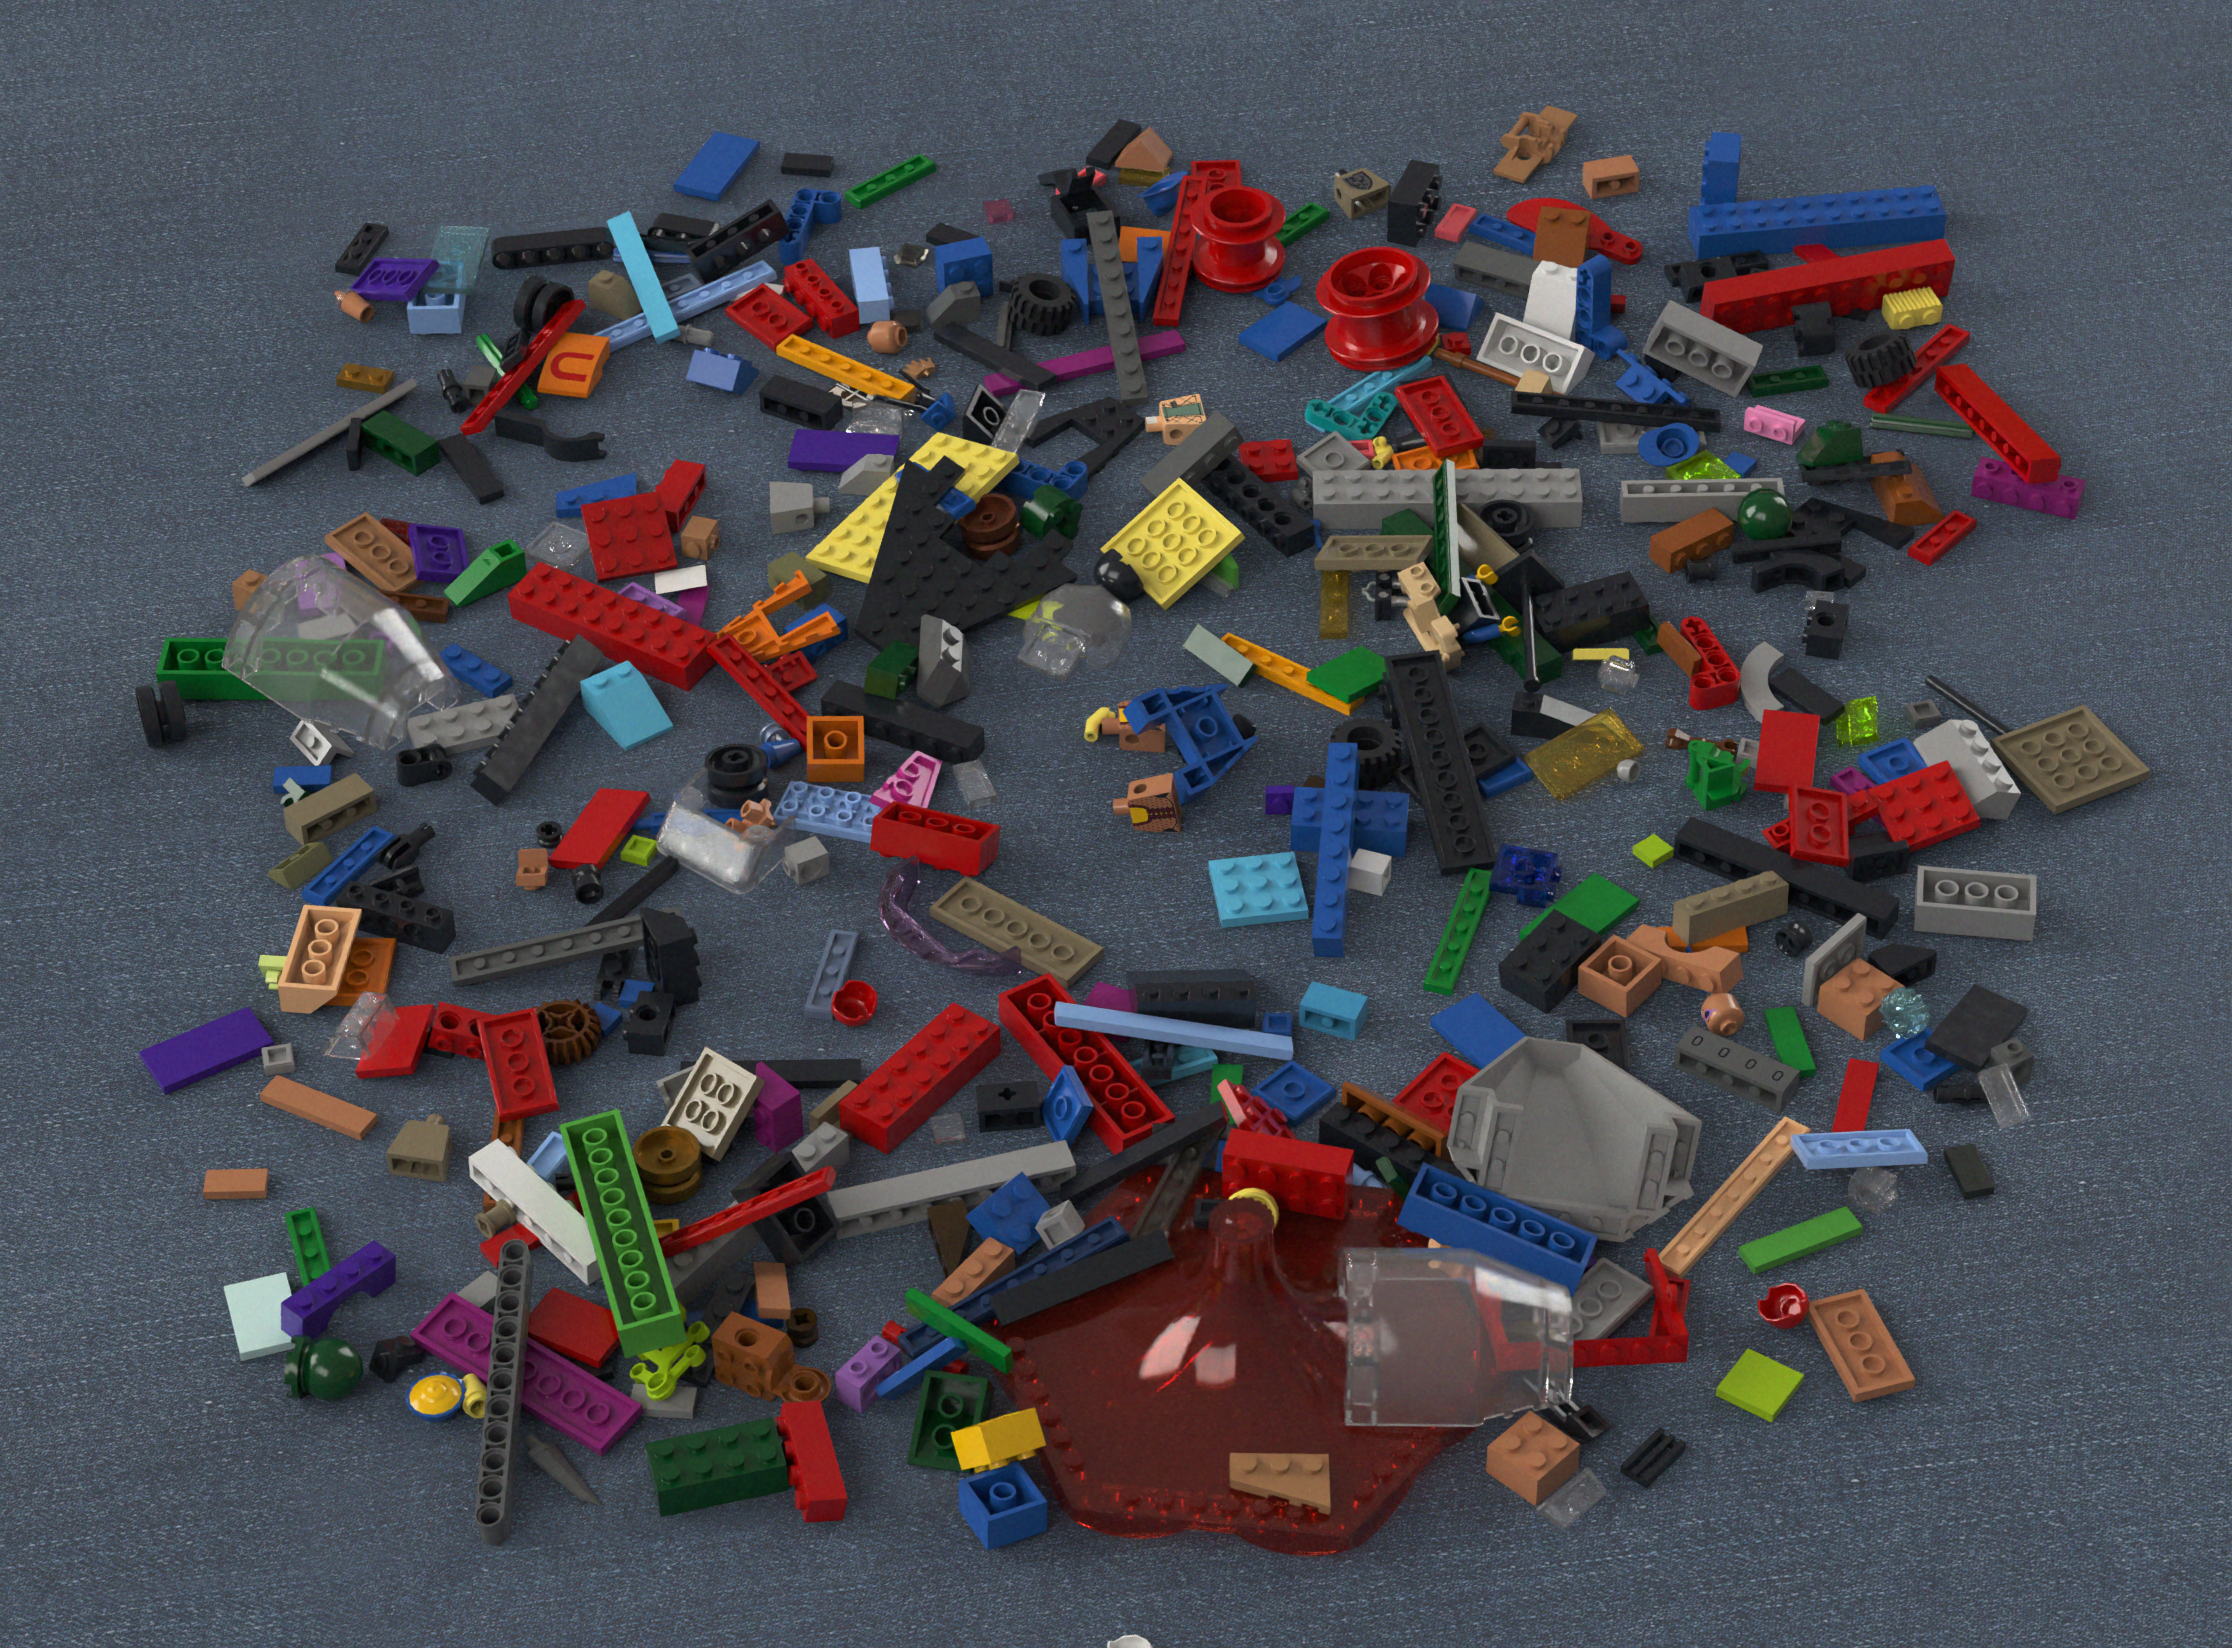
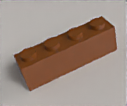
(1396, 1119)

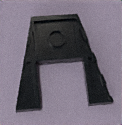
(1102, 421)
(1855, 469)
(1824, 517)

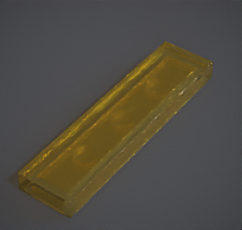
(1334, 604)

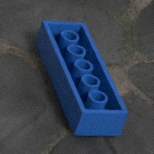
(1480, 1219)

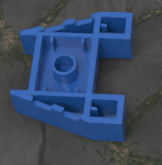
(1140, 277)
(1199, 730)

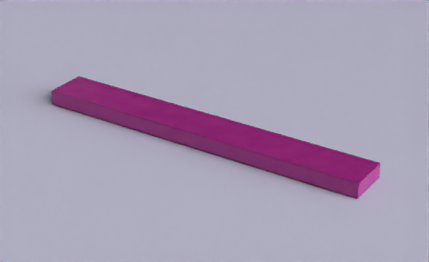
(1090, 362)

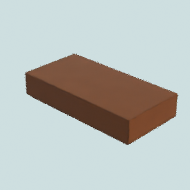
(1679, 649)

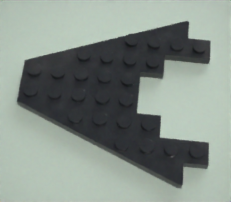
(926, 576)

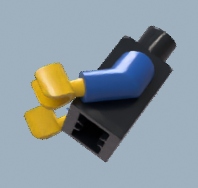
(1476, 611)

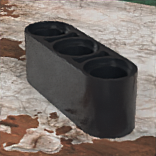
(682, 226)

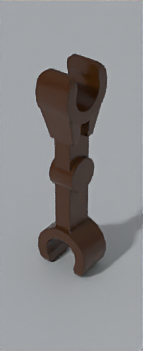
(1682, 740)

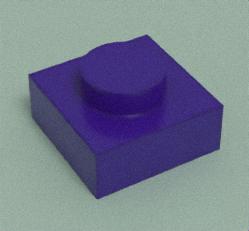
(1279, 799)

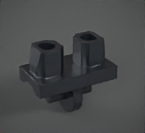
(403, 882)

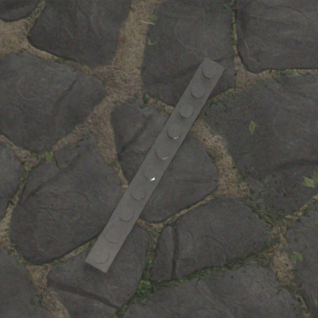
(1117, 308)

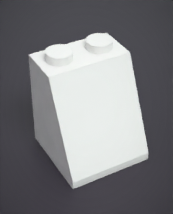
(1552, 300)

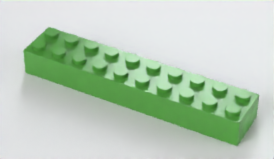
(622, 1234)

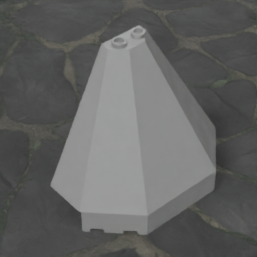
(1573, 1138)

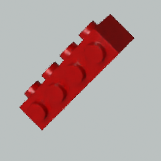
(821, 298)
(811, 1462)

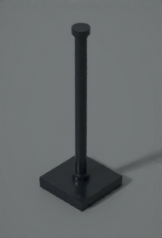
(1518, 584)

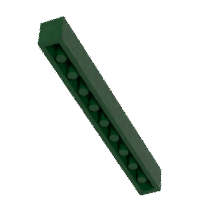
(1508, 647)

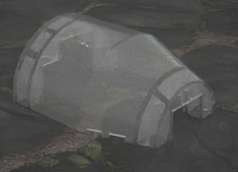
(337, 652)
(1450, 1337)

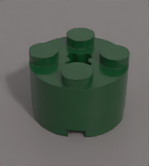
(1051, 510)

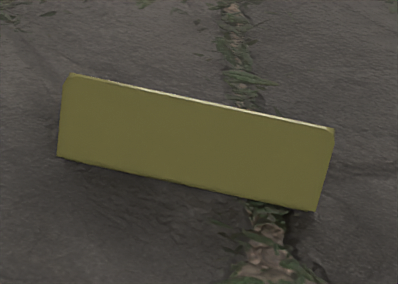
(301, 865)

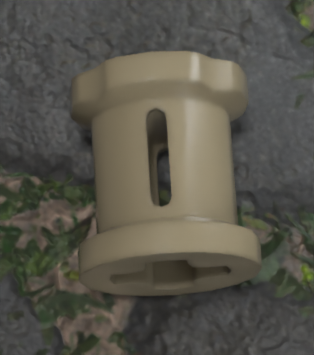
(495, 1218)

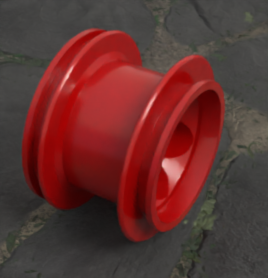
(1378, 309)

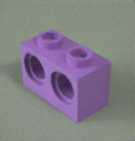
(864, 1371)

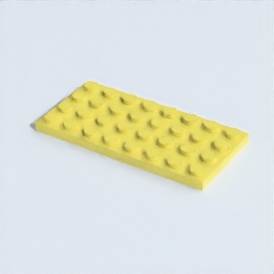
(855, 543)

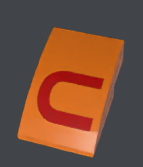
(574, 365)

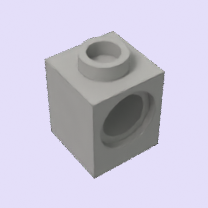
(806, 860)
(1059, 1224)

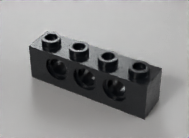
(737, 241)
(400, 917)

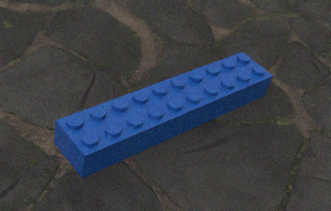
(1828, 219)

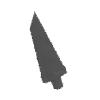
(553, 1462)

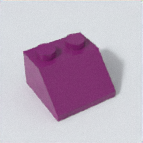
(776, 1111)

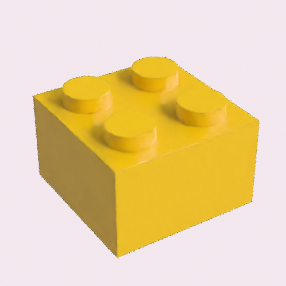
(998, 1441)

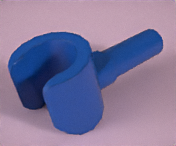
(1317, 537)

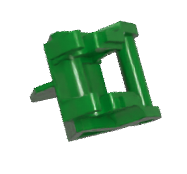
(1720, 775)

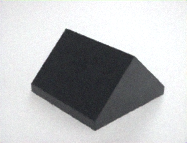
(982, 417)

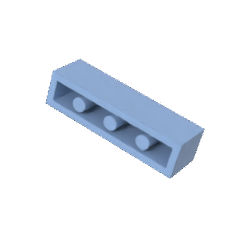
(871, 284)

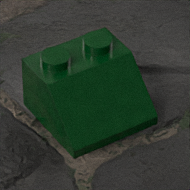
(1832, 445)

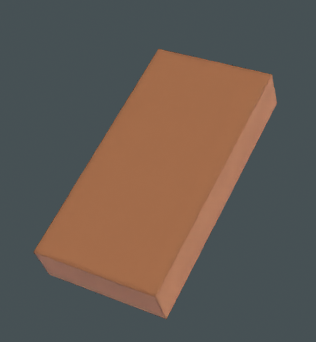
(236, 1184)

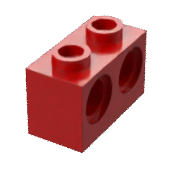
(457, 1030)

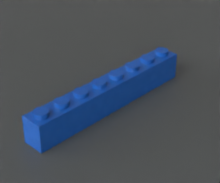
(1335, 850)

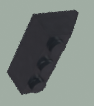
(671, 955)

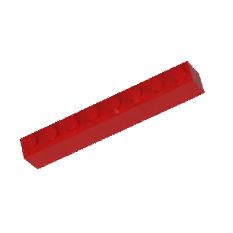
(1997, 424)

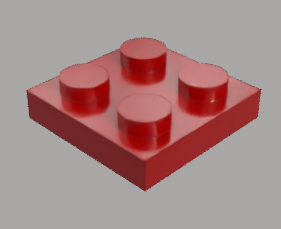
(1270, 459)

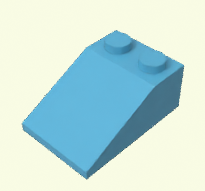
(624, 705)

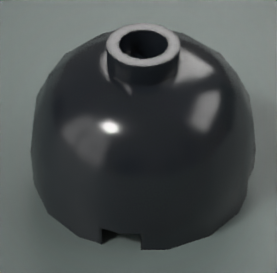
(1117, 577)

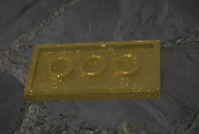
(1583, 754)

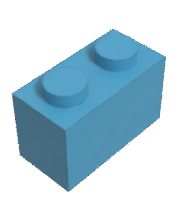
(1333, 1011)

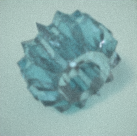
(1904, 1013)

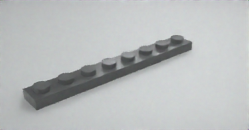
(549, 950)

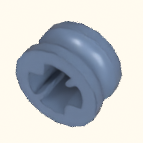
(770, 730)

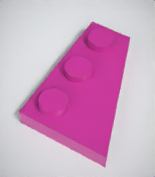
(911, 783)

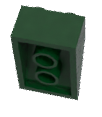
(947, 1405)

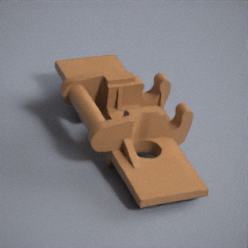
(1544, 140)

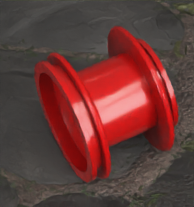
(1238, 239)

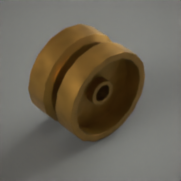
(668, 1164)

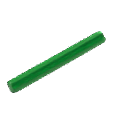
(494, 355)

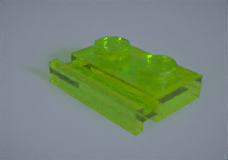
(1859, 722)

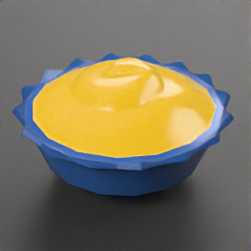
(435, 1396)

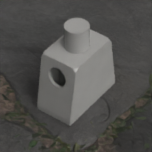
(794, 506)

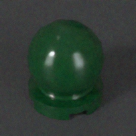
(1764, 515)
(325, 1369)

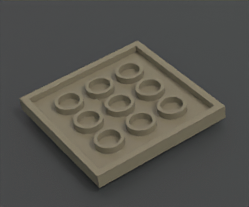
(2069, 759)

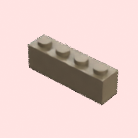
(1730, 907)

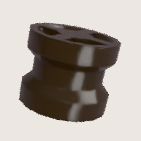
(802, 1327)

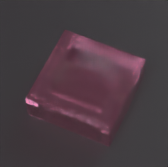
(998, 210)

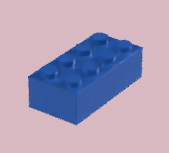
(1379, 821)

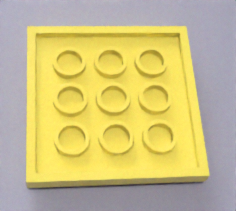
(1174, 542)

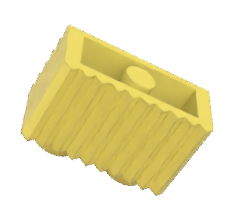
(1911, 308)

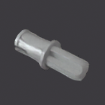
(694, 335)

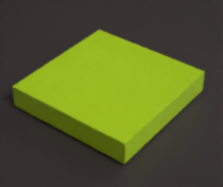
(1759, 1385)

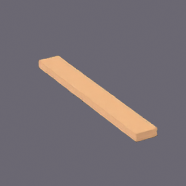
(1730, 1199)

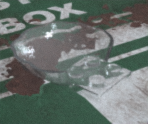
(1075, 625)

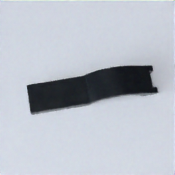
(1068, 181)
(535, 432)

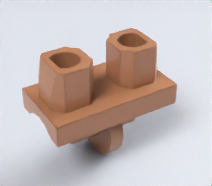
(753, 815)

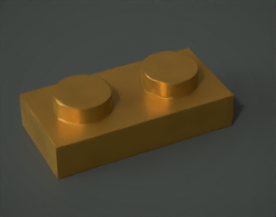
(365, 378)

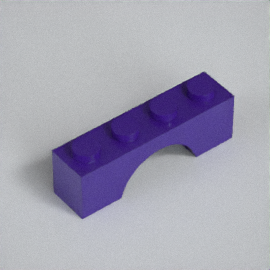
(312, 1307)

